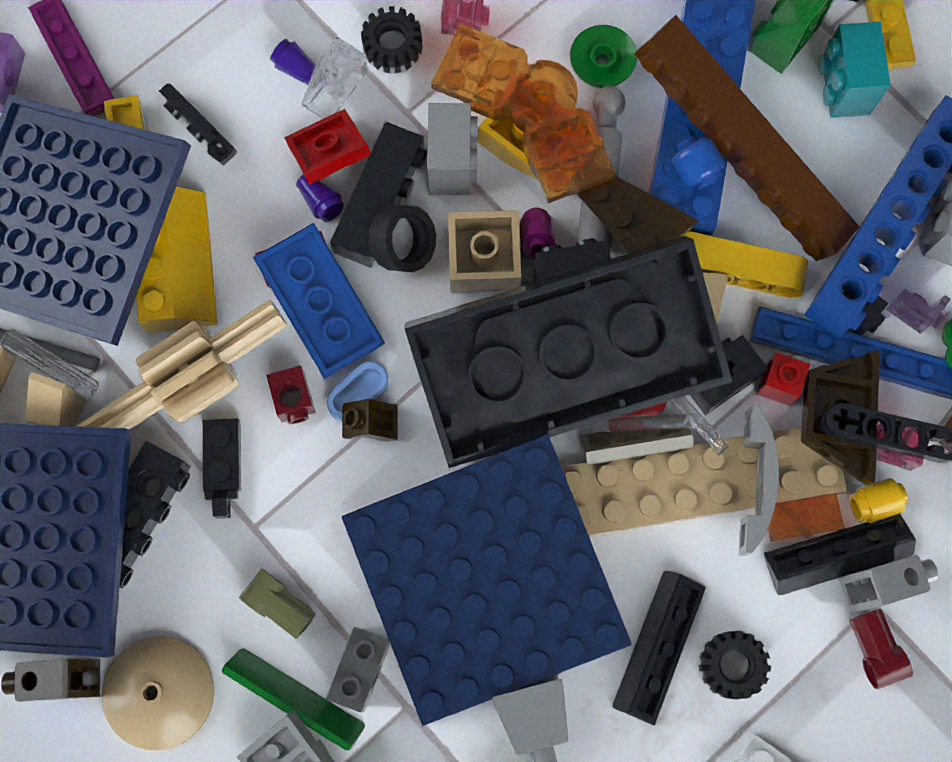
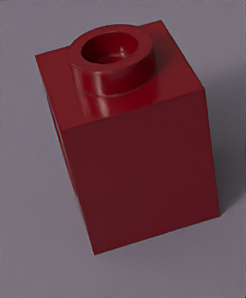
(285, 381)

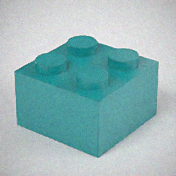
(854, 69)

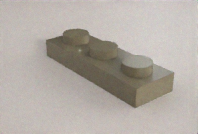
(605, 447)

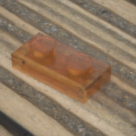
(805, 517)

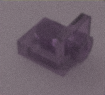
(915, 312)

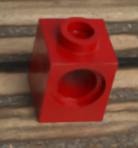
(783, 379)

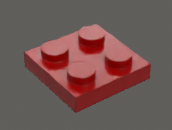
(327, 146)

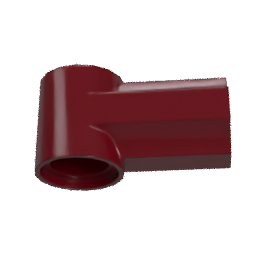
(883, 658)

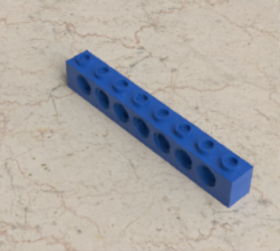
(830, 306)

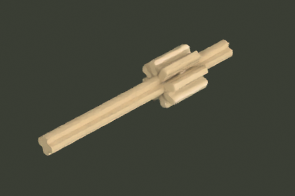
(189, 370)

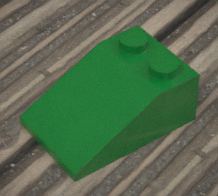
(788, 31)

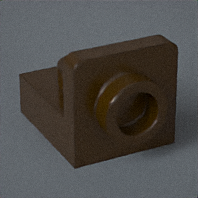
(370, 420)

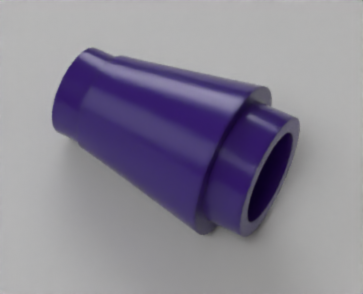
(293, 61)
(322, 200)

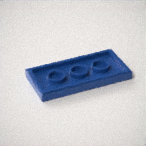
(319, 300)

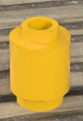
(878, 501)

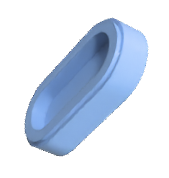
(365, 382)

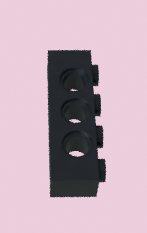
(173, 474)

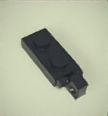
(199, 126)
(221, 464)

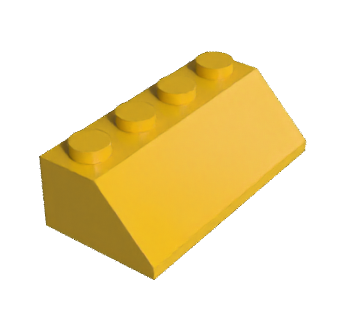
(180, 270)

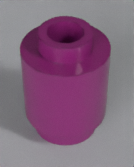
(536, 231)

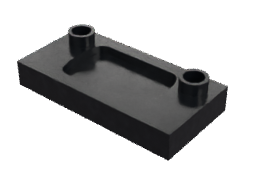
(568, 351)

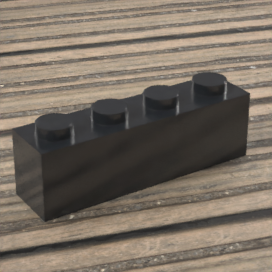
(381, 184)

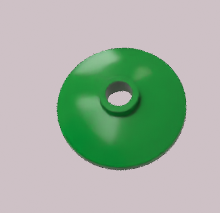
(605, 43)

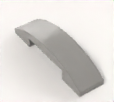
(759, 436)

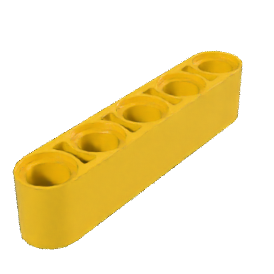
(752, 265)

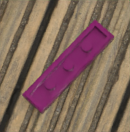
(72, 55)

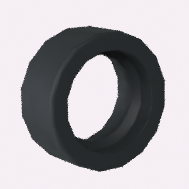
(423, 238)

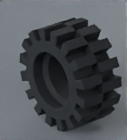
(392, 22)
(757, 665)

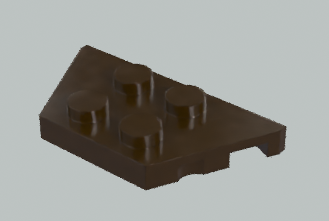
(848, 382)

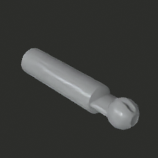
(608, 104)

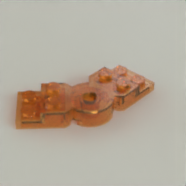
(501, 83)

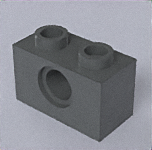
(358, 670)

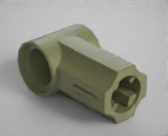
(271, 599)

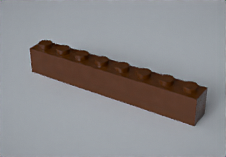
(746, 139)

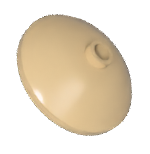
(182, 700)

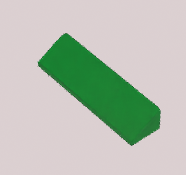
(293, 696)

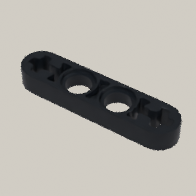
(892, 436)

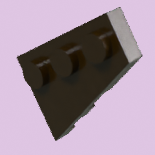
(635, 215)

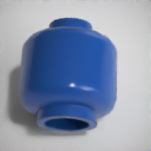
(697, 162)

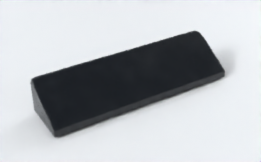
(839, 554)
(659, 647)

